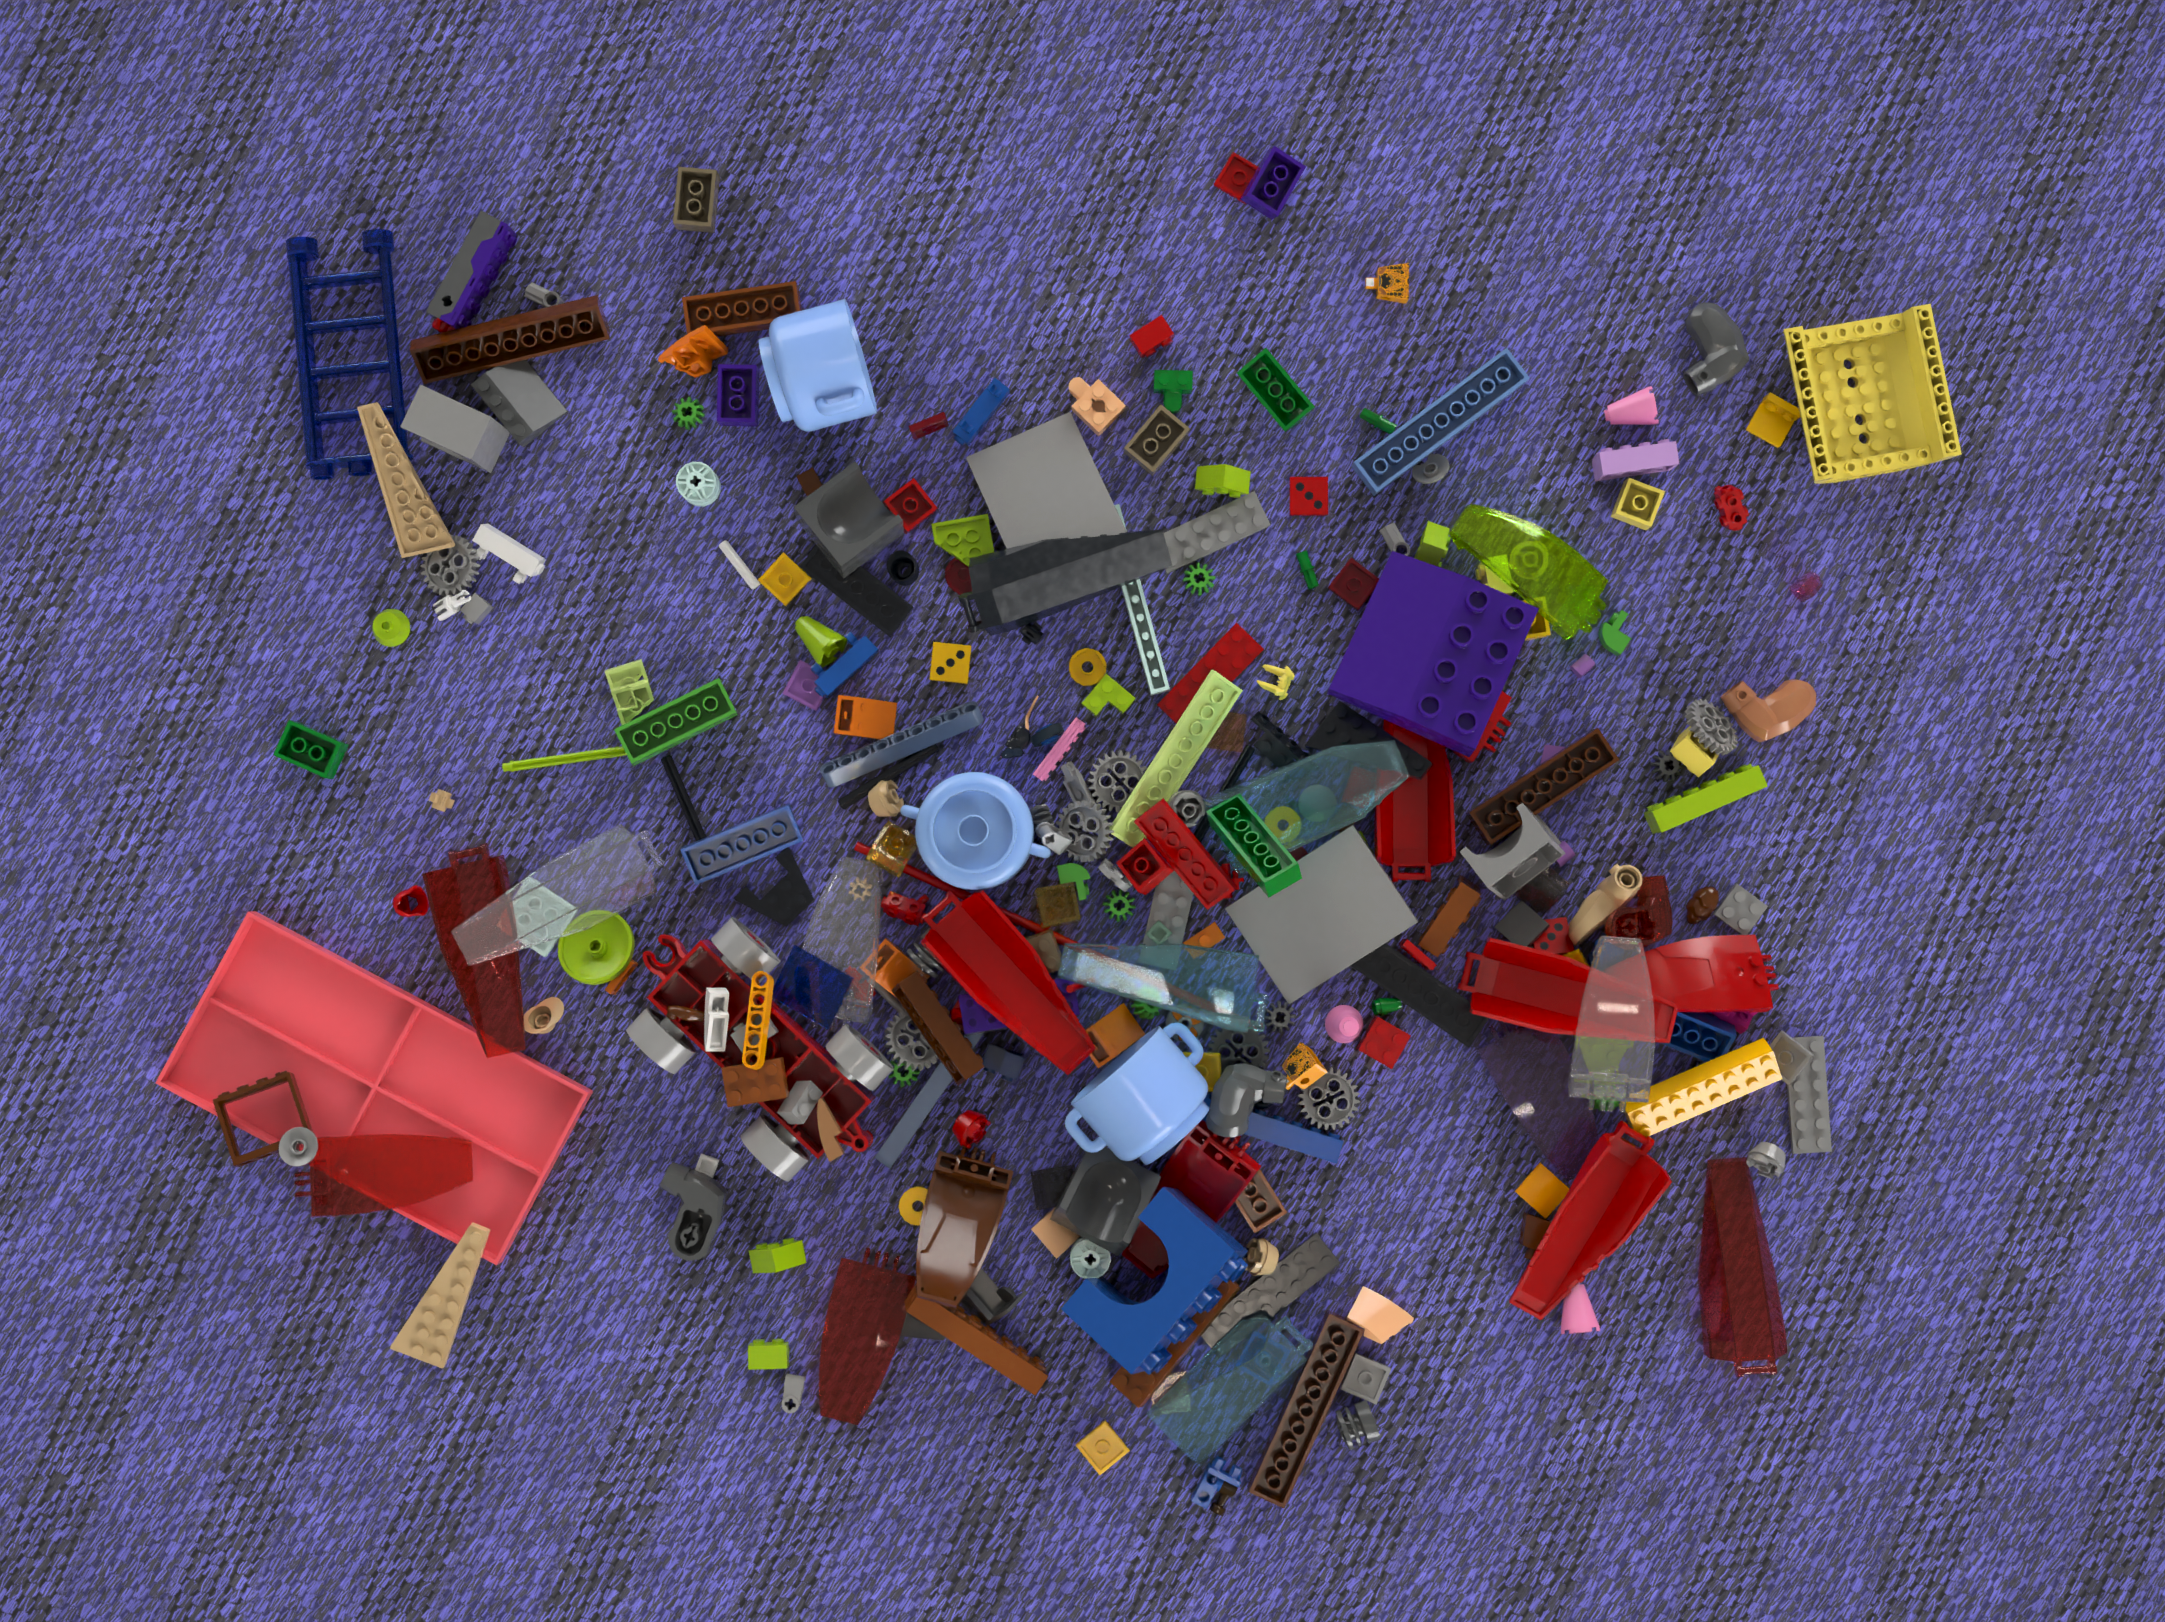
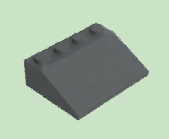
(519, 400)

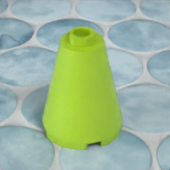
(820, 640)

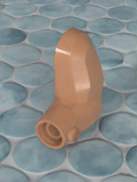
(1774, 712)

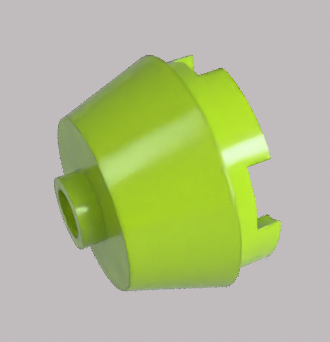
(391, 627)

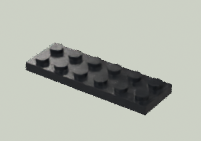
(861, 592)

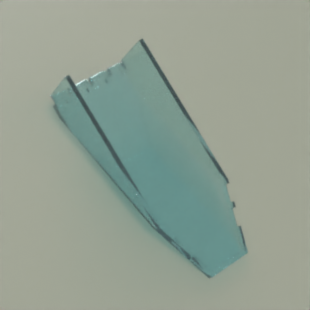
(1319, 792)

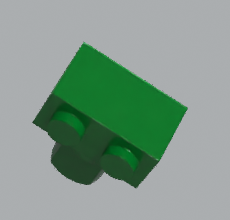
(1173, 384)

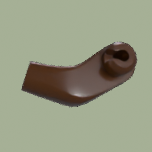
(684, 1013)

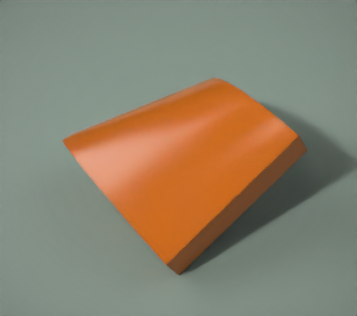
(695, 352)

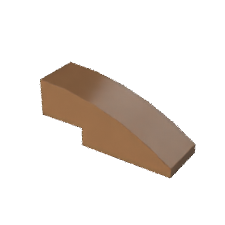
(828, 1130)

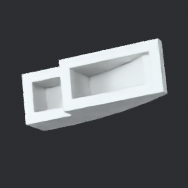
(716, 1019)

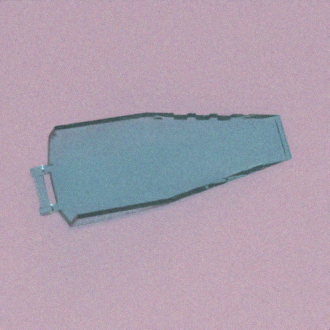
(1176, 977)

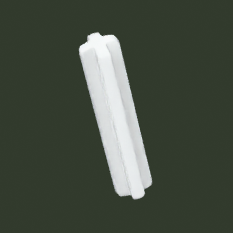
(738, 563)

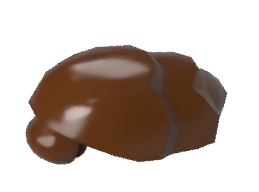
(1702, 904)

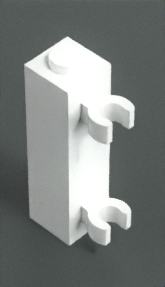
(509, 550)

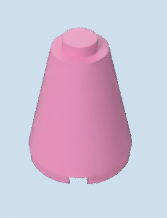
(1634, 409)
(1344, 1024)
(1578, 1312)

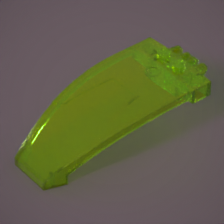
(1535, 566)

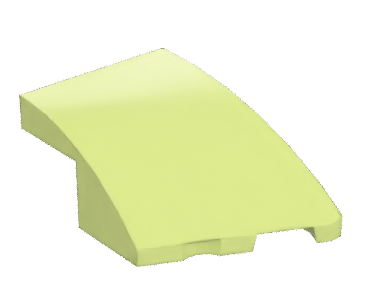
(629, 693)

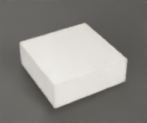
(707, 1165)

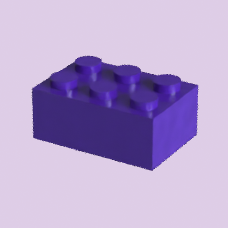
(1273, 182)
(738, 395)

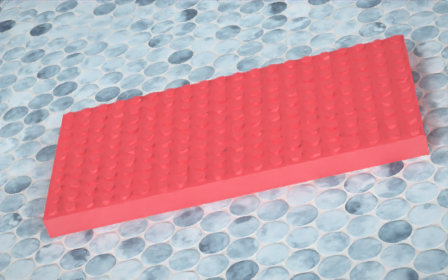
(373, 1066)

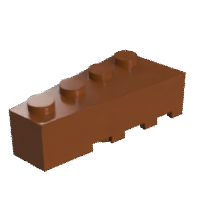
(1450, 916)

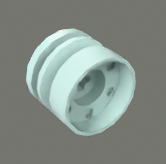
(707, 489)
(1082, 1248)

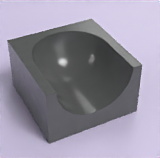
(848, 520)
(1105, 1199)

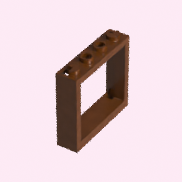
(243, 1092)

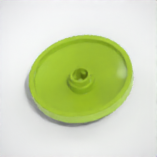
(598, 952)

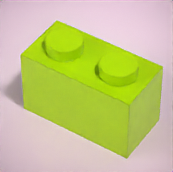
(768, 1354)

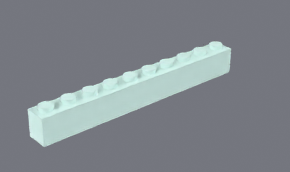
(1144, 634)

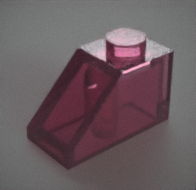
(1806, 586)

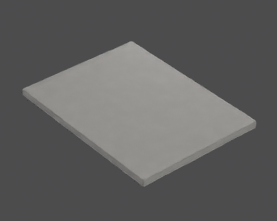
(1044, 486)
(1326, 918)

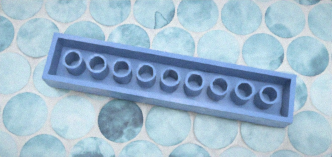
(1440, 421)

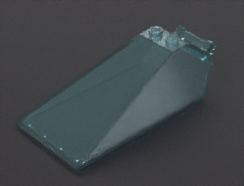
(1229, 1386)

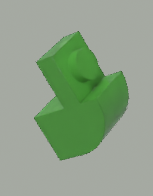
(1611, 637)
(1075, 873)

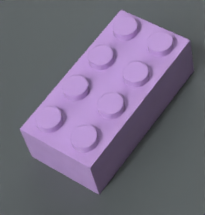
(1635, 460)

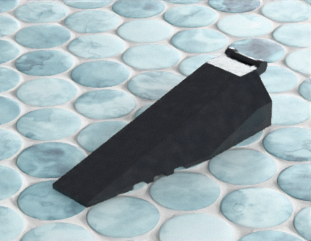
(1056, 574)

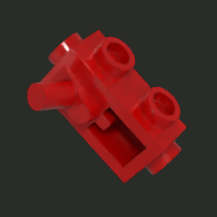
(1730, 507)
(904, 908)

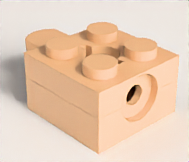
(1095, 404)

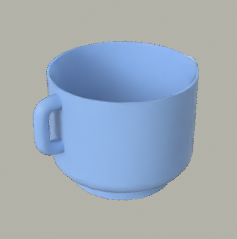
(817, 367)
(974, 831)
(1143, 1098)

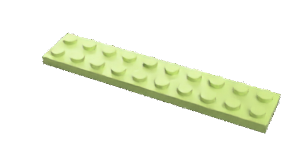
(1177, 754)

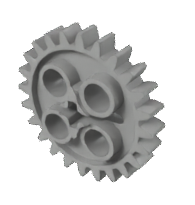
(451, 566)
(1711, 727)
(1105, 793)
(1088, 812)
(906, 1053)
(1334, 1115)

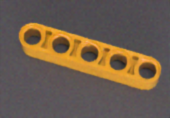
(761, 1029)

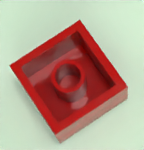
(911, 505)
(1144, 866)
(1383, 1042)

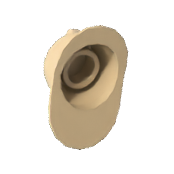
(543, 1016)

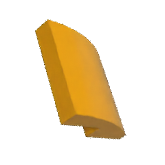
(1542, 1190)

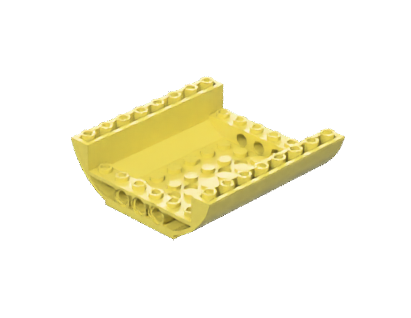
(1896, 393)

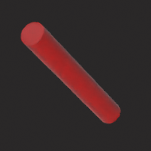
(1075, 987)

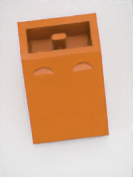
(864, 717)
(893, 966)
(1113, 1034)

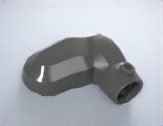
(1718, 343)
(1235, 1097)
(699, 1213)

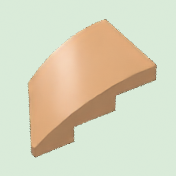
(1053, 1235)
(1378, 1316)

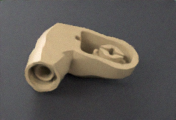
(1609, 896)

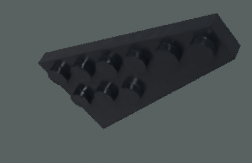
(1348, 727)

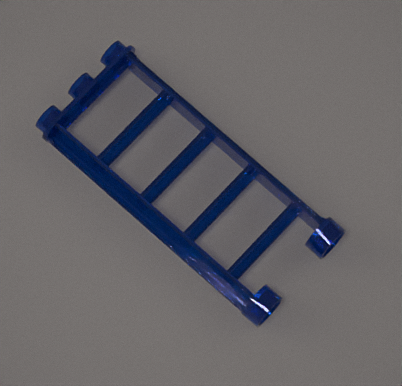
(298, 253)

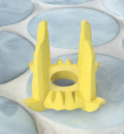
(1285, 678)

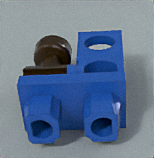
(1217, 1480)

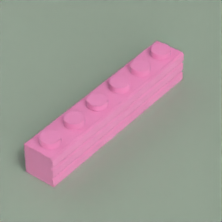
(1059, 749)

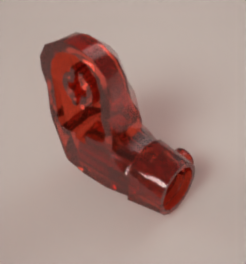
(1649, 918)

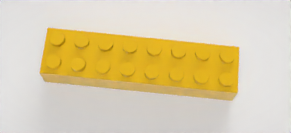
(1704, 1088)

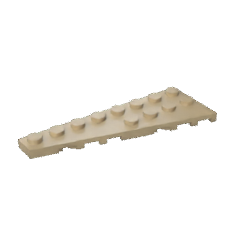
(410, 509)
(435, 1321)

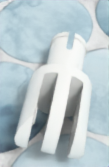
(451, 604)

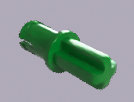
(1378, 421)
(1307, 569)

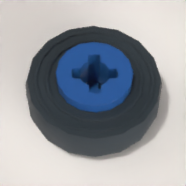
(1047, 734)

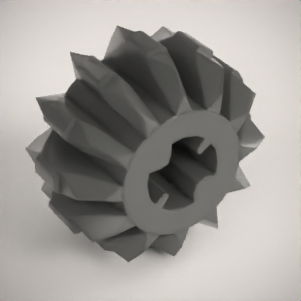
(1660, 766)
(1041, 814)
(1286, 1018)

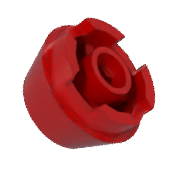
(970, 1128)

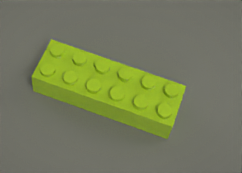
(1702, 800)

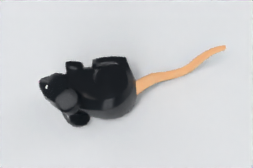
(1019, 738)

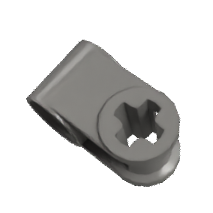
(1053, 837)
(793, 1390)

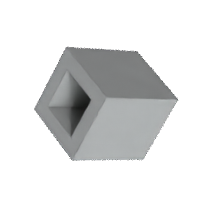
(476, 609)

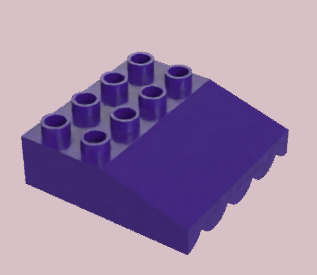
(1433, 652)

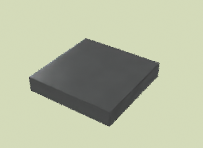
(1522, 925)

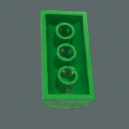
(1276, 390)

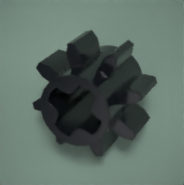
(1032, 633)

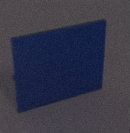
(811, 986)

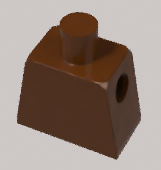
(1532, 1232)

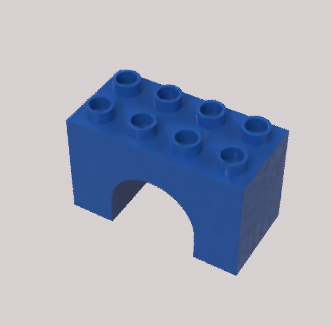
(1199, 1261)

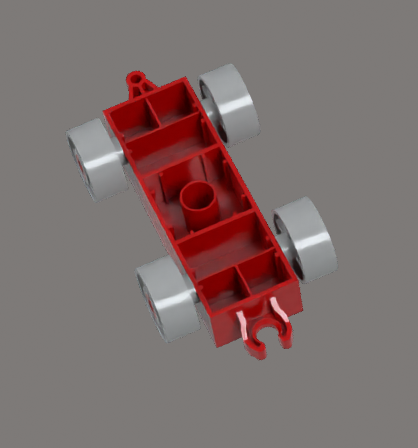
(839, 1073)

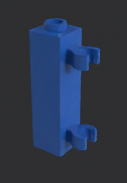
(980, 412)
(844, 668)

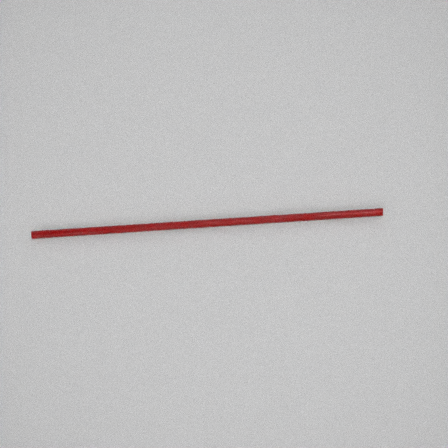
(962, 894)

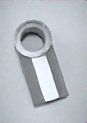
(541, 295)
(1394, 538)

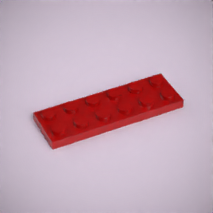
(1226, 657)
(1185, 854)

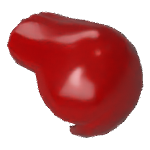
(401, 902)

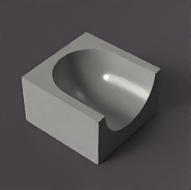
(455, 428)
(1518, 858)

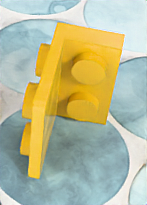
(1773, 419)

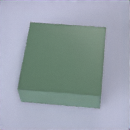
(1158, 933)

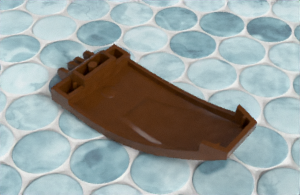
(958, 1224)

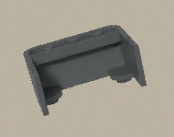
(989, 1301)

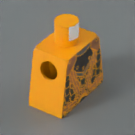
(1391, 283)
(1303, 1067)

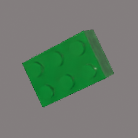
(310, 749)

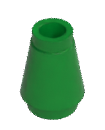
(1384, 1006)

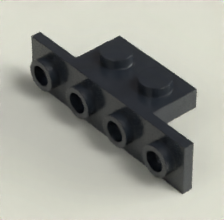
(1275, 743)

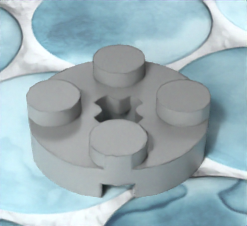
(1115, 874)

